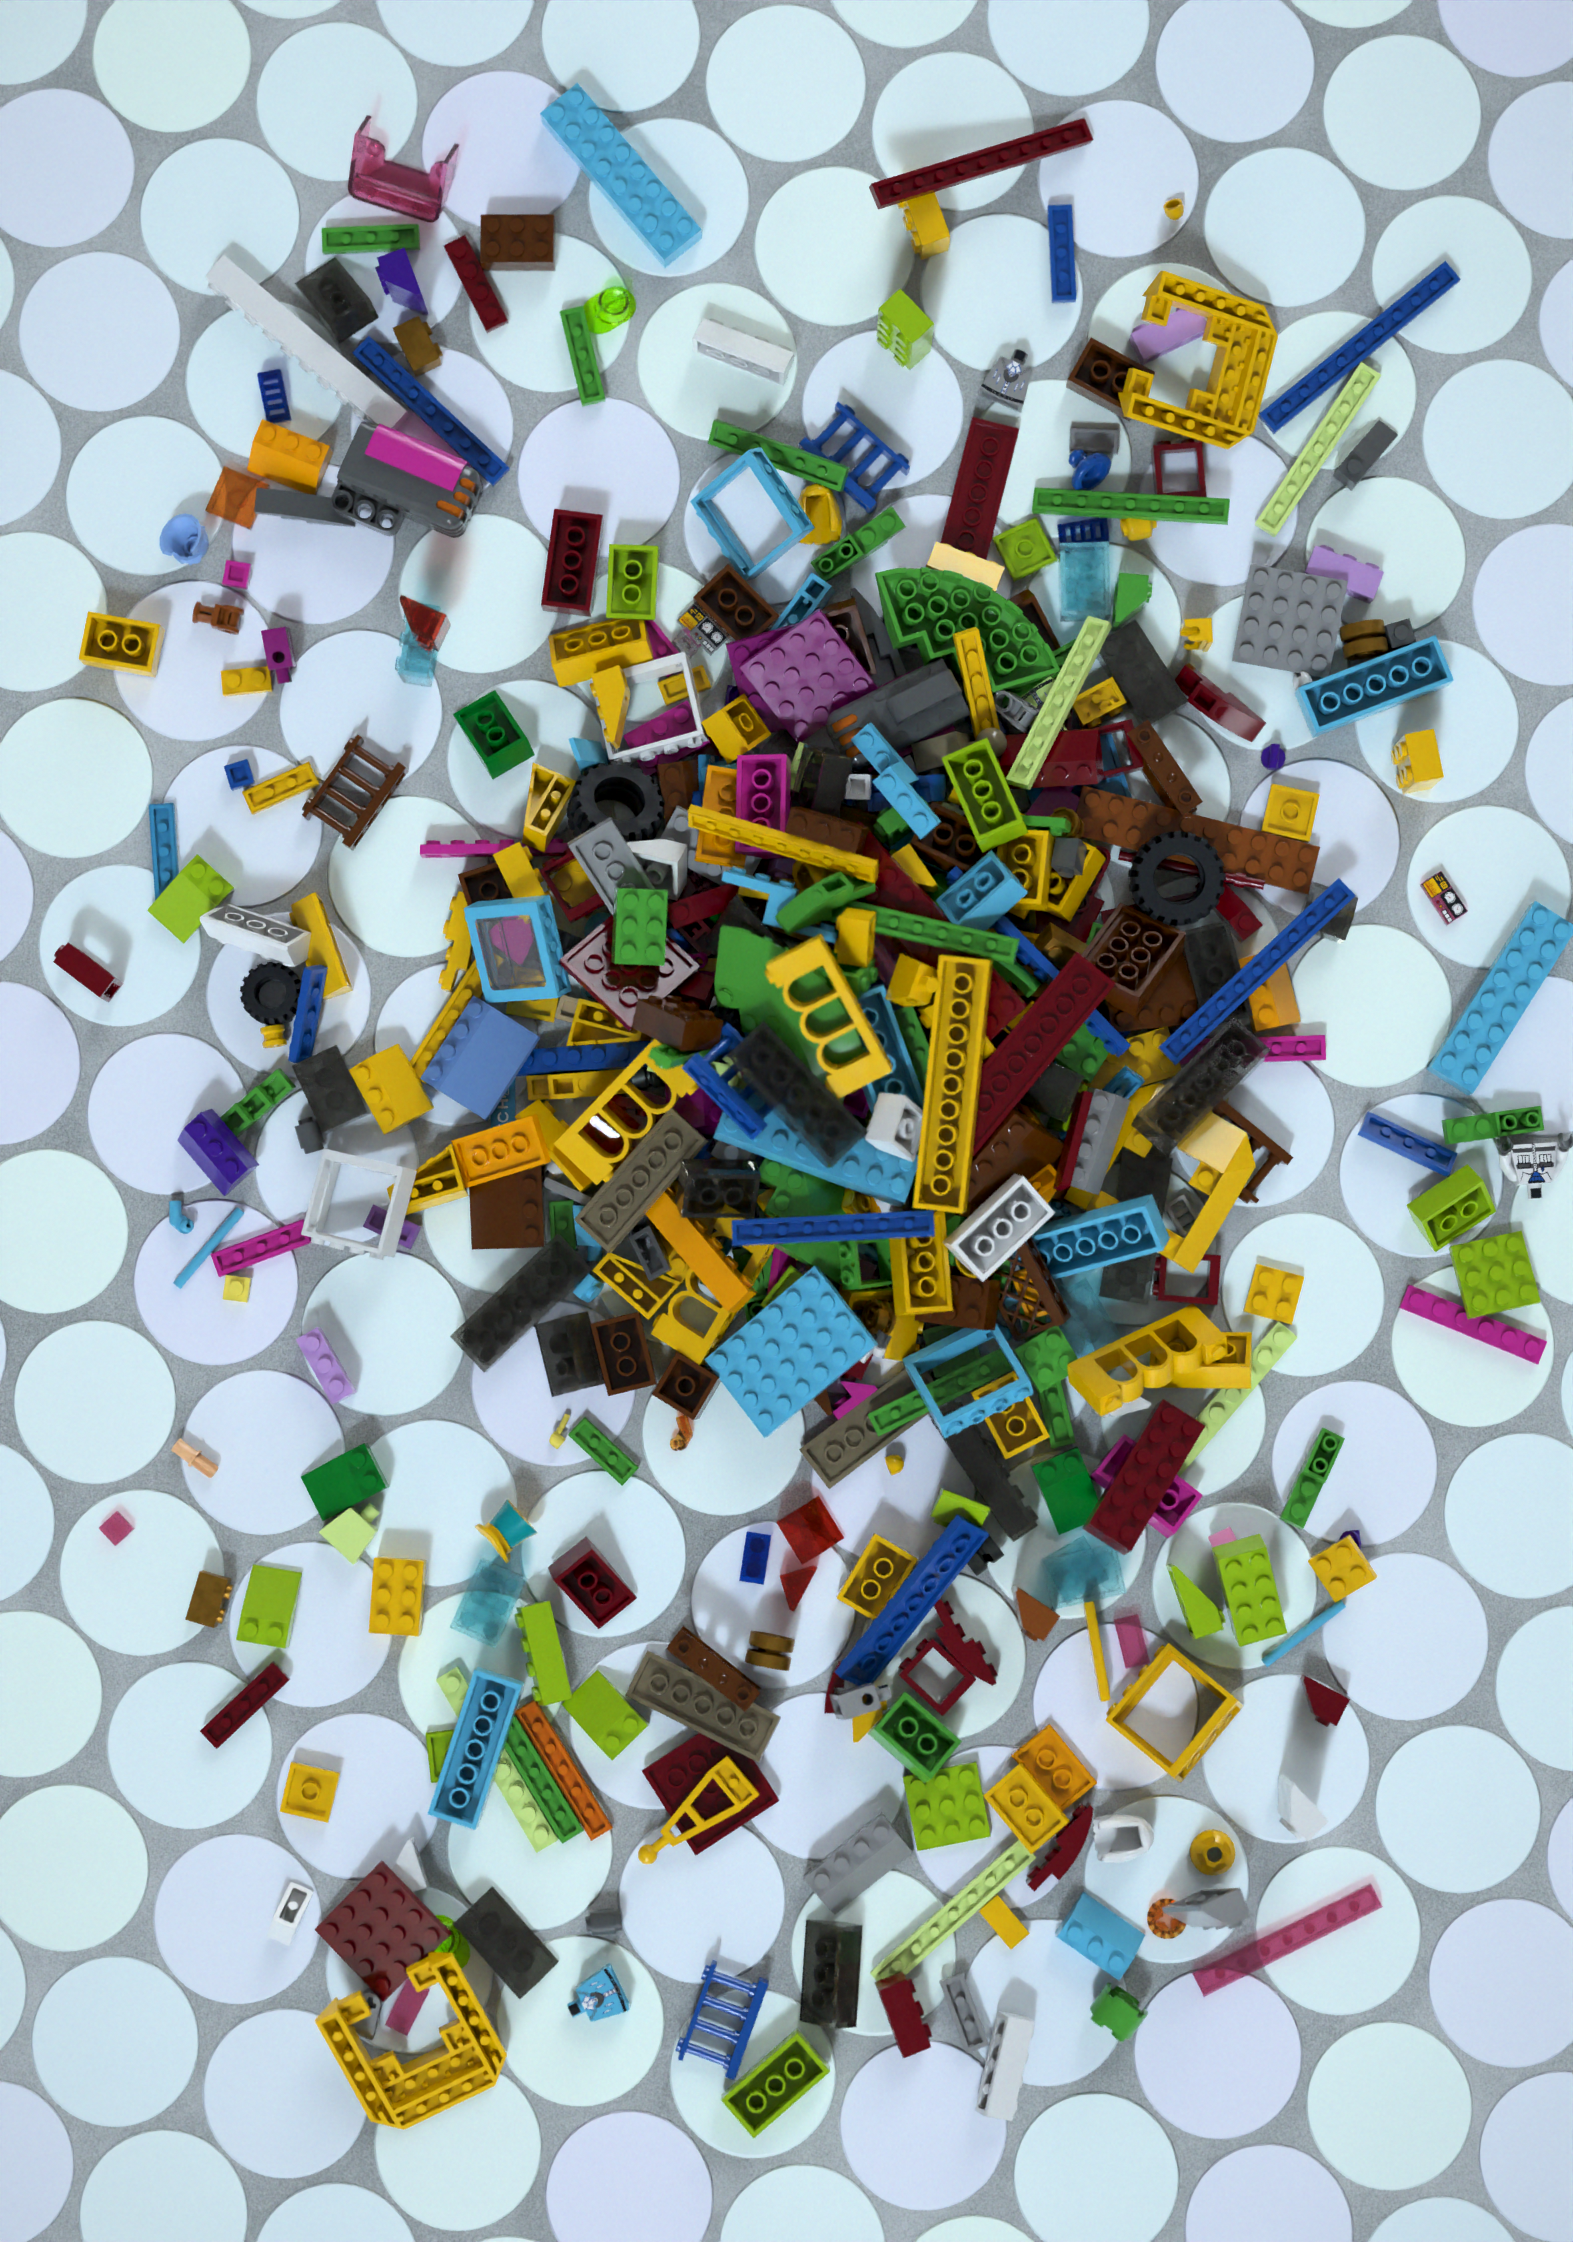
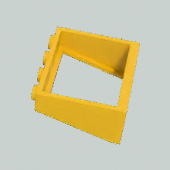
(1202, 1741)

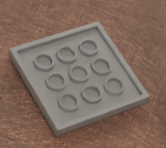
(1289, 620)

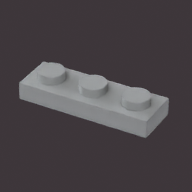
(964, 2012)

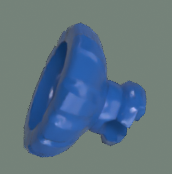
(1089, 470)

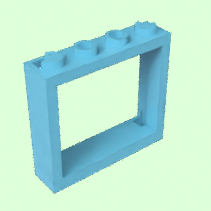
(779, 494)
(978, 1410)

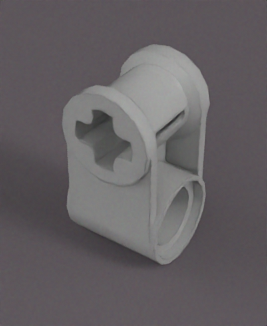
(1019, 712)
(367, 2027)

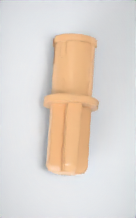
(195, 1458)

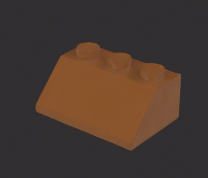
(1033, 1615)

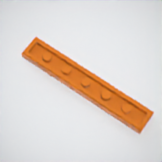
(563, 1769)

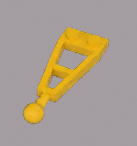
(735, 1786)

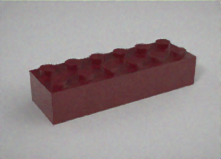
(1143, 1477)

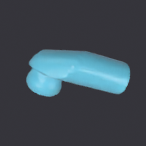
(177, 1219)

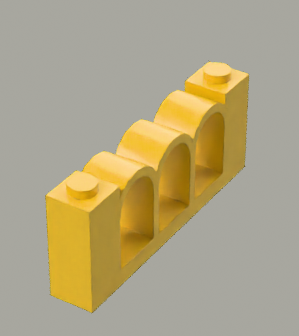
(858, 1071)
(585, 1152)
(682, 1336)
(1107, 1395)

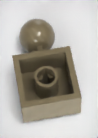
(929, 752)

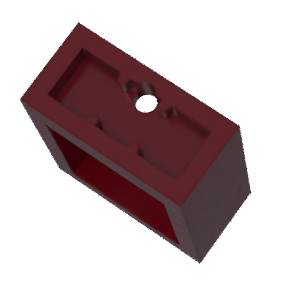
(1186, 445)
(1135, 758)
(579, 911)
(87, 971)
(1212, 1283)
(954, 1694)

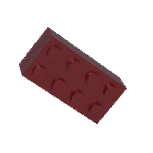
(572, 562)

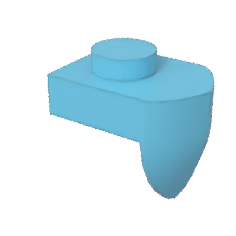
(589, 1288)

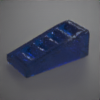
(271, 376)
(1092, 523)

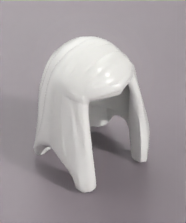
(1121, 1837)

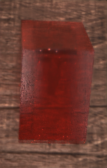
(796, 1583)

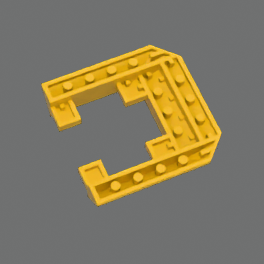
(1238, 372)
(1222, 1174)
(432, 2082)

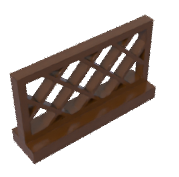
(1042, 1283)

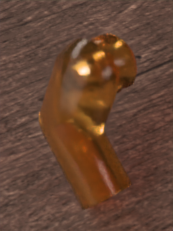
(684, 1435)

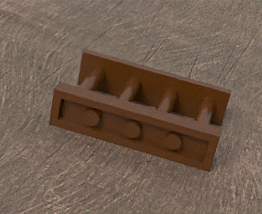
(1163, 771)
(379, 794)
(1257, 1140)
(714, 1668)

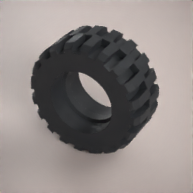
(622, 785)
(1209, 869)

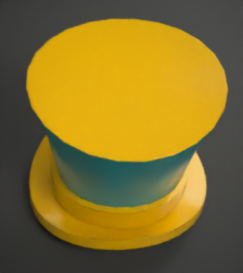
(506, 1530)

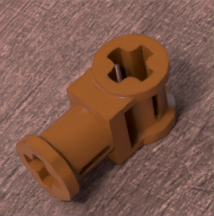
(221, 617)

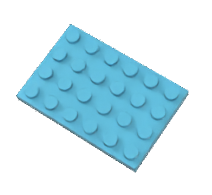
(791, 1351)

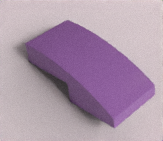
(376, 1220)

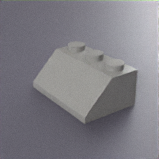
(1210, 1909)

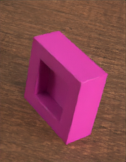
(236, 574)

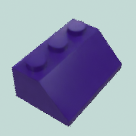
(399, 281)
(217, 1151)

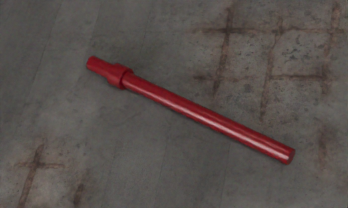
(1238, 879)

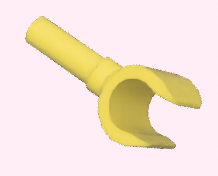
(556, 1439)

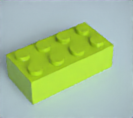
(904, 330)
(984, 795)
(1249, 1590)
(775, 2083)

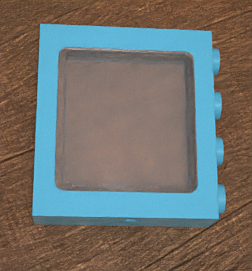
(517, 949)

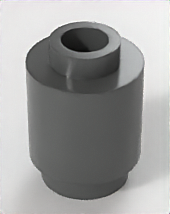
(309, 1135)
(604, 1922)

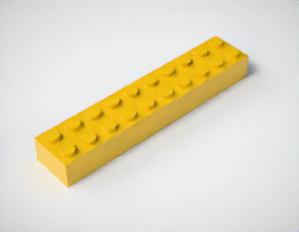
(952, 1083)

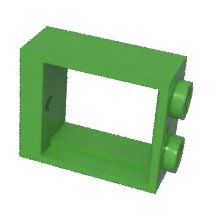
(857, 977)
(851, 1269)

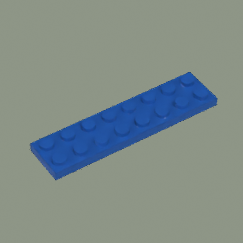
(912, 1602)

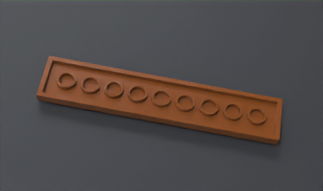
(1258, 854)

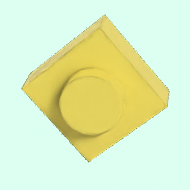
(237, 1288)

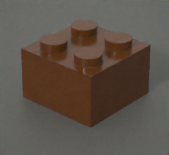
(687, 1386)

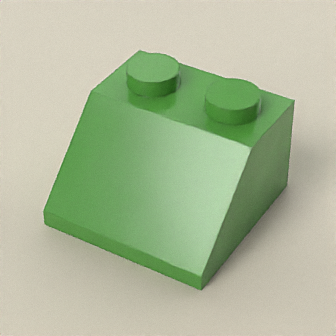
(1129, 597)

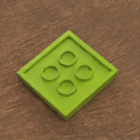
(1494, 1274)
(947, 1807)

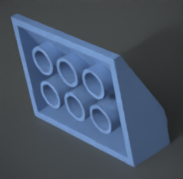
(480, 1058)

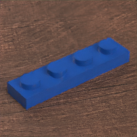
(1061, 253)
(307, 1013)
(1407, 1144)

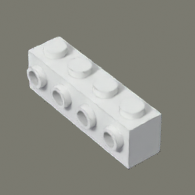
(1005, 2066)

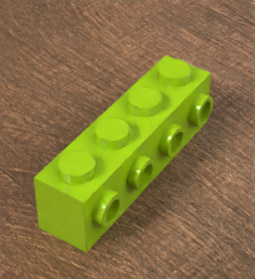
(543, 1653)

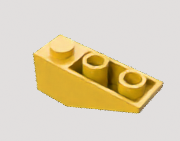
(614, 697)

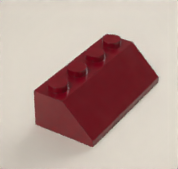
(1071, 760)

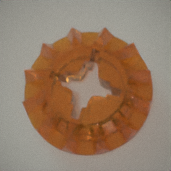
(1160, 1928)

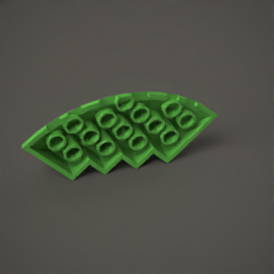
(934, 604)
(744, 985)
(801, 1196)

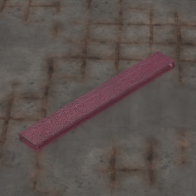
(1287, 1939)

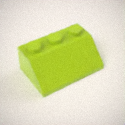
(1451, 1207)

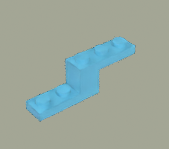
(895, 780)
(780, 896)

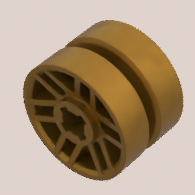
(1363, 639)
(770, 1650)

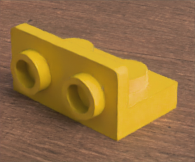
(1098, 702)

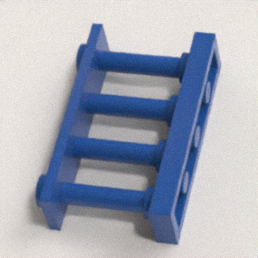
(865, 497)
(719, 1090)
(737, 2038)

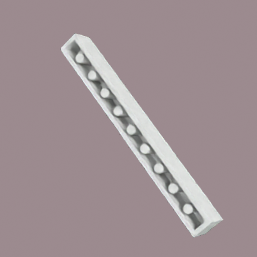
(304, 344)

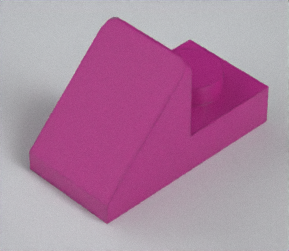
(858, 1393)

